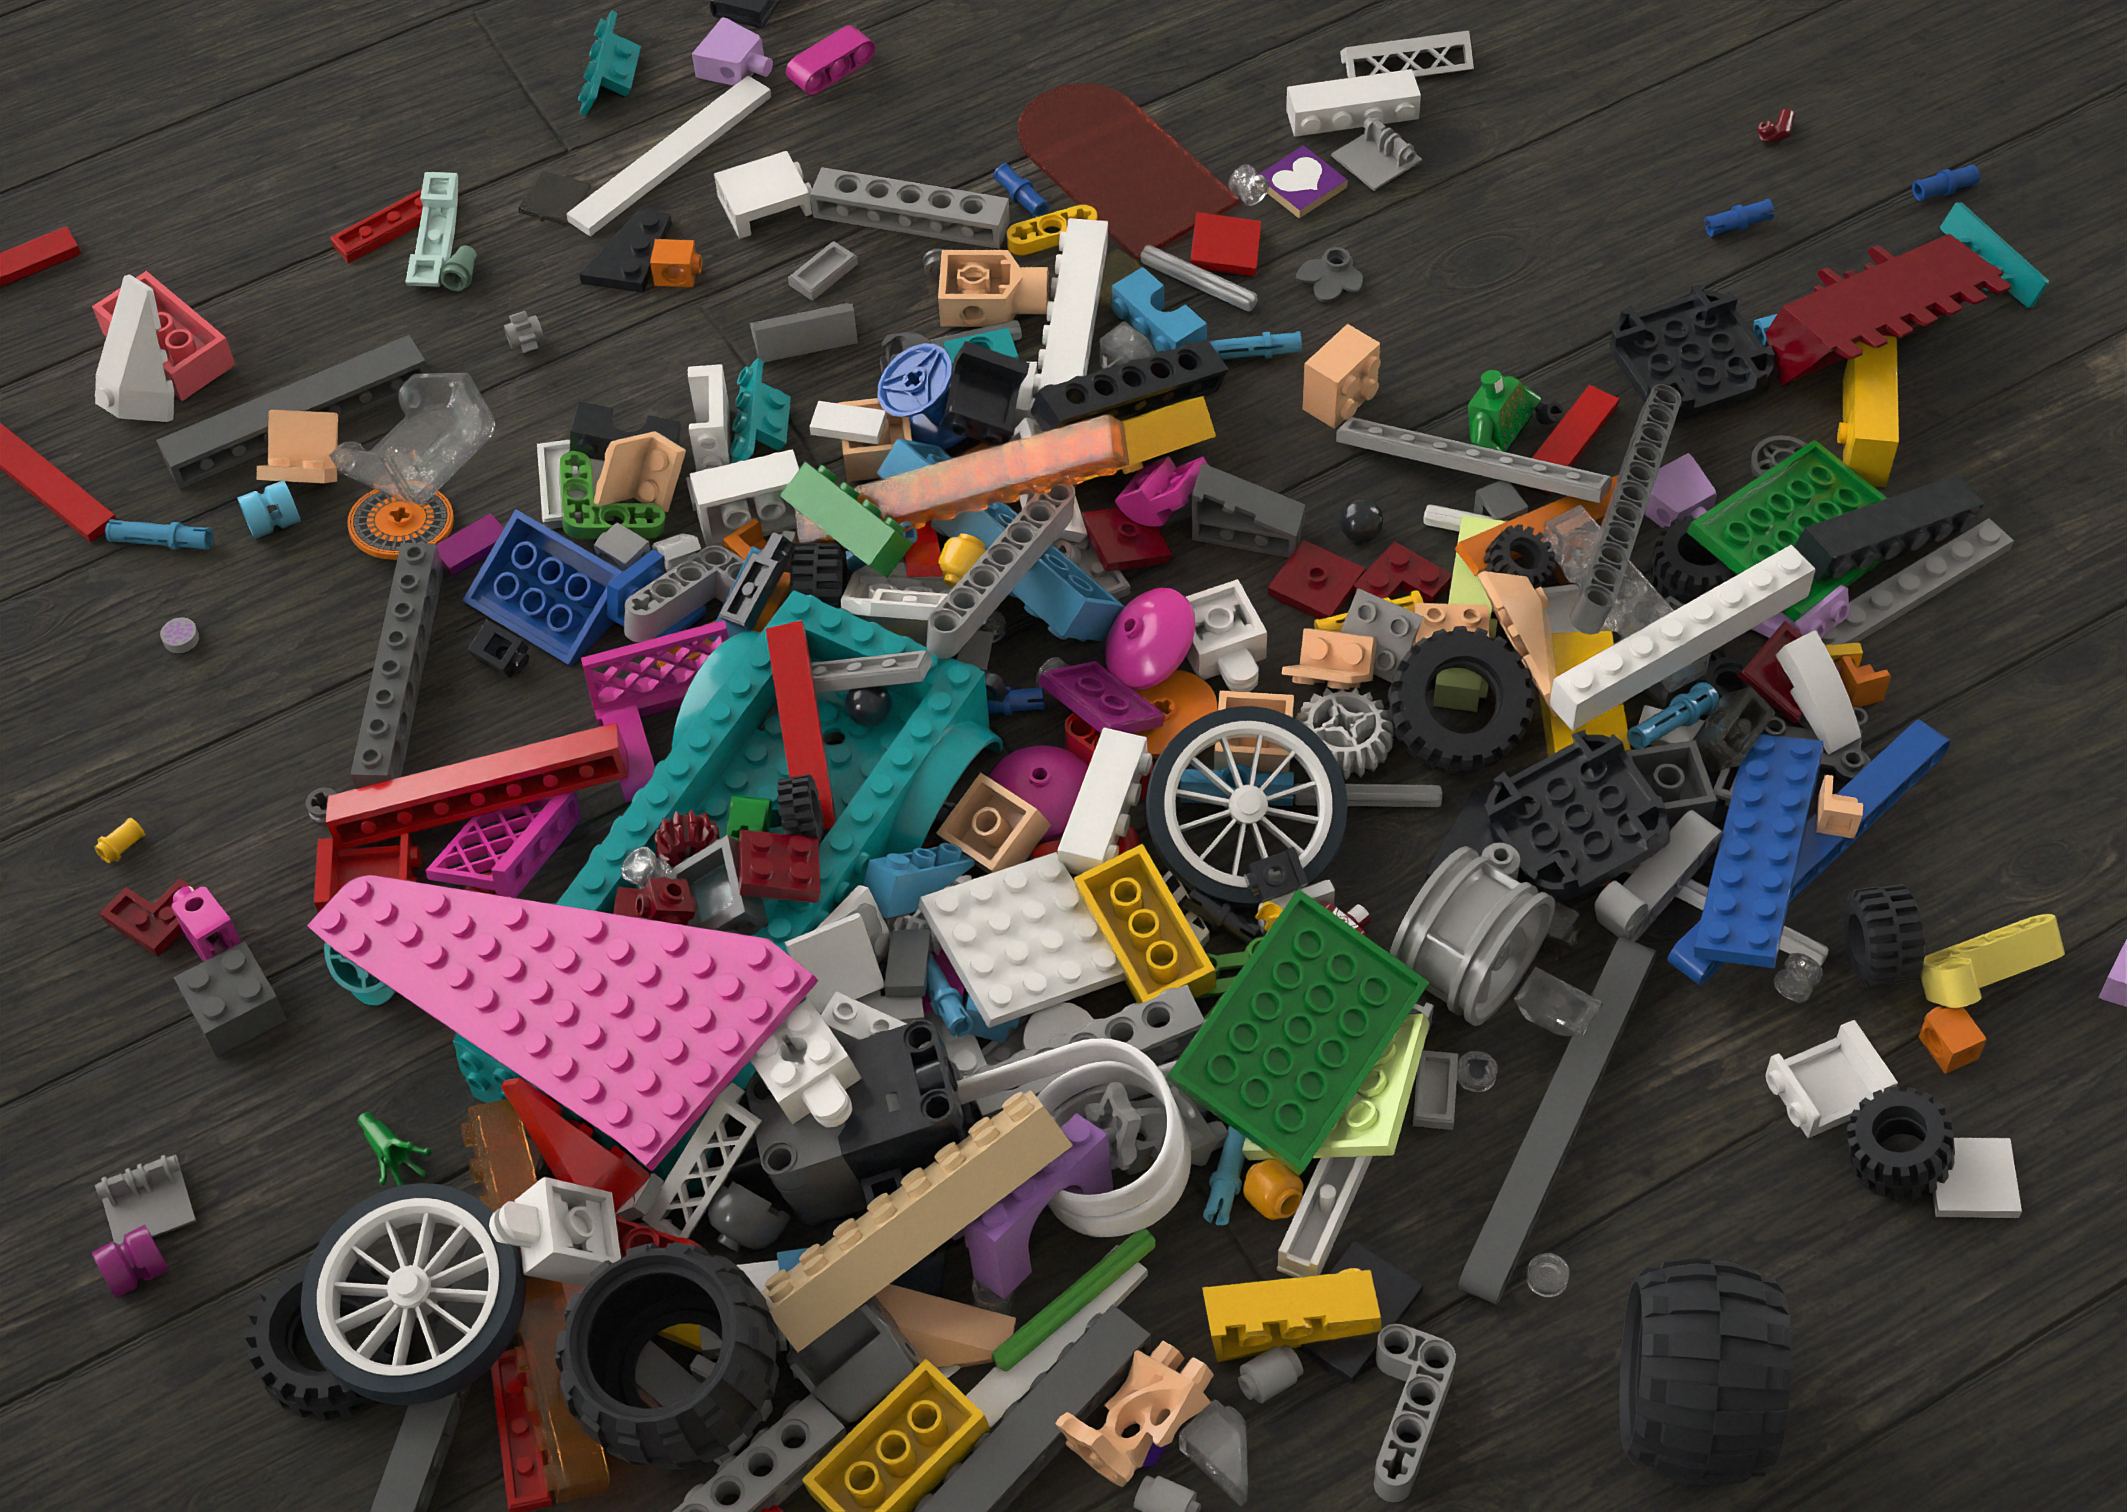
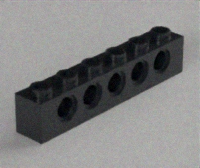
(1132, 387)

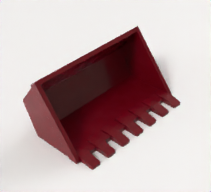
(1878, 303)

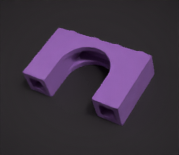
(1002, 1233)

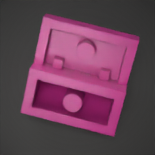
(1159, 491)

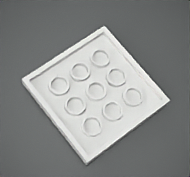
(1021, 939)

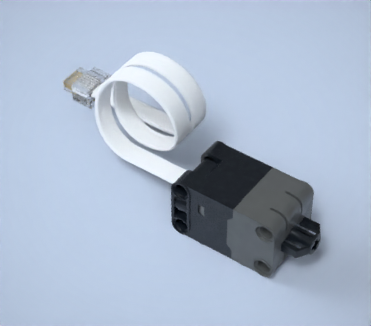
(919, 1103)

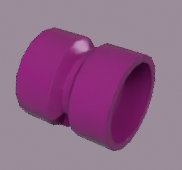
(130, 1261)

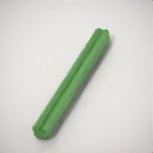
(1073, 1300)

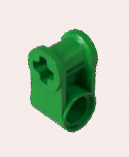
(748, 814)

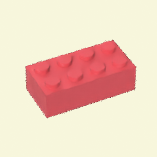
(192, 345)

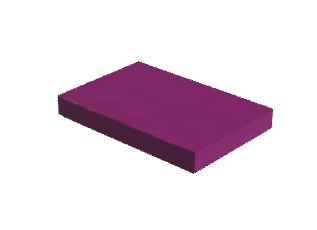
(1101, 698)

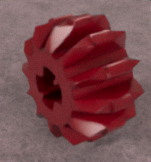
(684, 836)

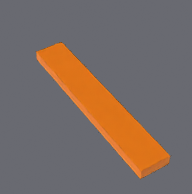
(1473, 549)

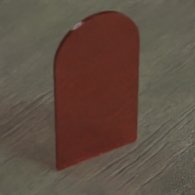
(1119, 164)

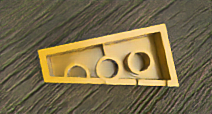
(1290, 1312)

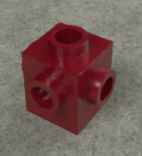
(666, 901)

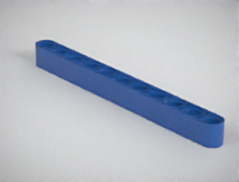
(1876, 788)

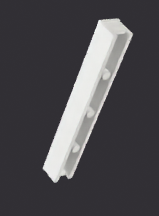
(1325, 1207)

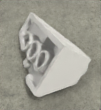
(131, 365)

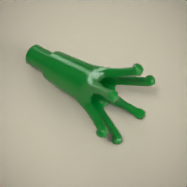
(390, 1148)

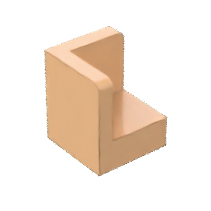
(1837, 813)

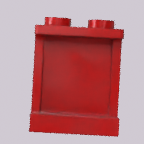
(339, 867)

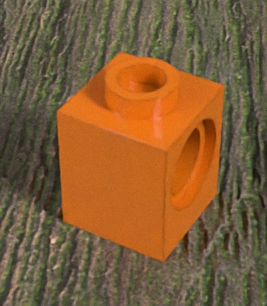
(675, 263)
(1952, 1037)

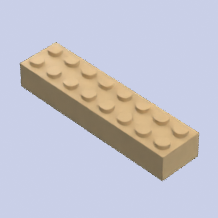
(913, 1219)

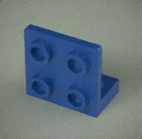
(634, 579)

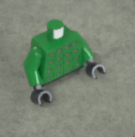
(1503, 410)

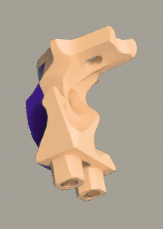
(1152, 1398)

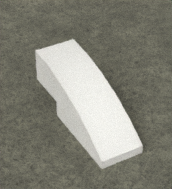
(1820, 691)

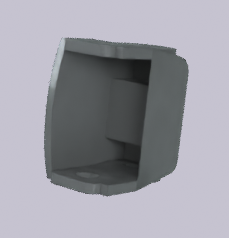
(856, 1361)

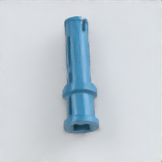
(1648, 732)

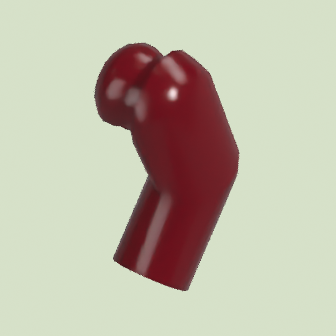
(1779, 131)

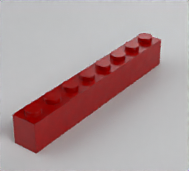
(477, 786)

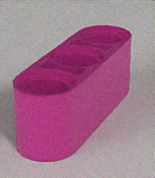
(830, 60)
(639, 755)

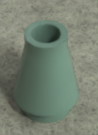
(458, 270)

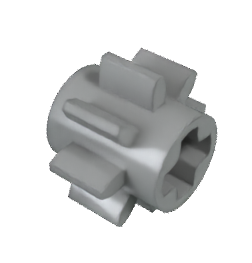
(523, 332)

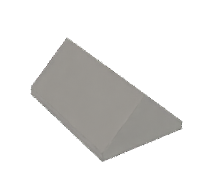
(804, 332)

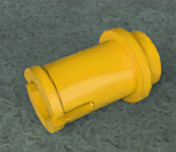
(119, 841)

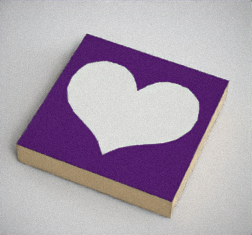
(1303, 181)

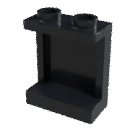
(983, 394)

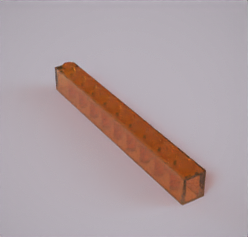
(992, 476)
(505, 1172)

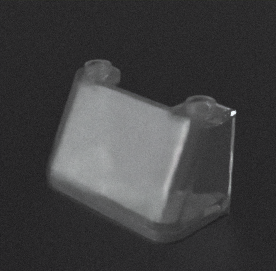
(439, 434)

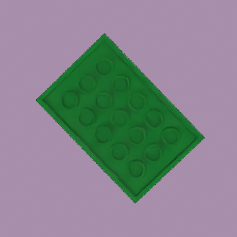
(1778, 507)
(1297, 1031)

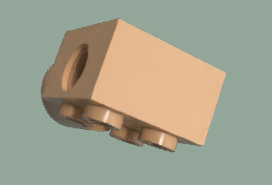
(988, 288)

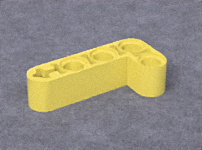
(1957, 973)

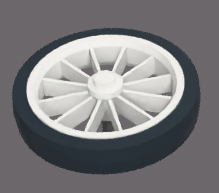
(1247, 802)
(412, 1294)

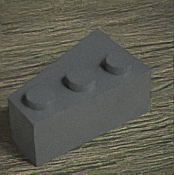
(1244, 515)

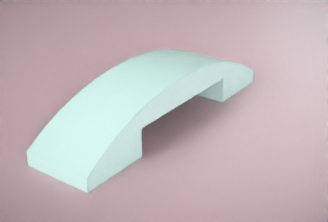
(436, 229)

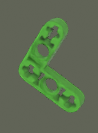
(594, 516)

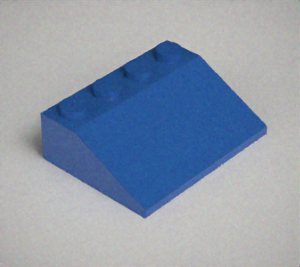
(544, 588)

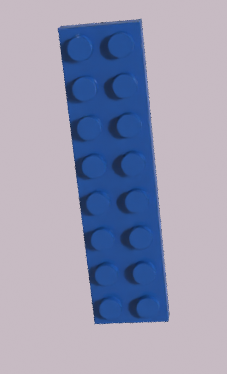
(1759, 852)

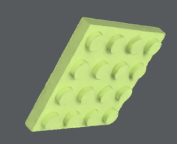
(1378, 1108)

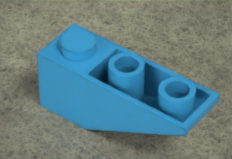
(905, 877)

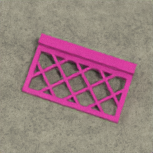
(659, 688)
(526, 850)

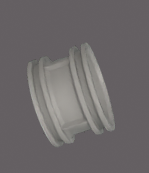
(1473, 934)

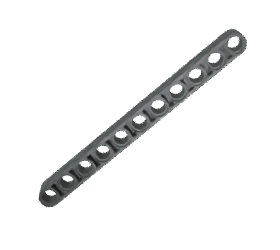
(1625, 510)
(1556, 1125)
(431, 1425)

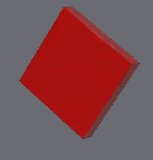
(1225, 244)

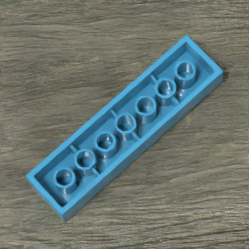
(1052, 587)

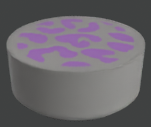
(179, 635)

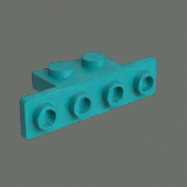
(611, 66)
(2025, 280)
(760, 414)

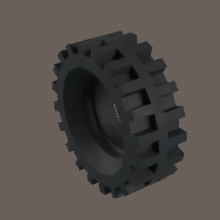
(274, 1341)

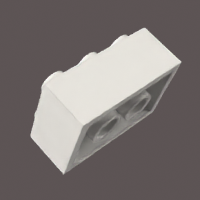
(744, 491)

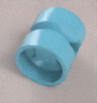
(257, 515)

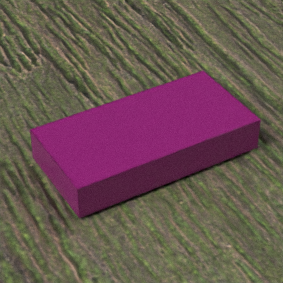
(469, 544)

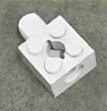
(1227, 636)
(807, 1068)
(560, 1230)

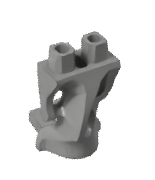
(1127, 1118)

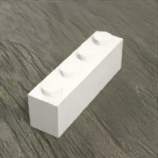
(1351, 101)
(1104, 801)

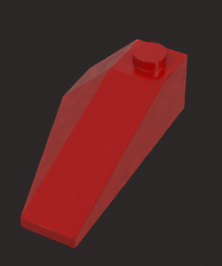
(571, 1147)

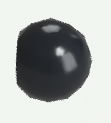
(1361, 520)
(868, 705)

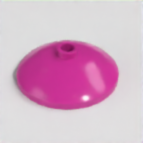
(1150, 638)
(1051, 796)

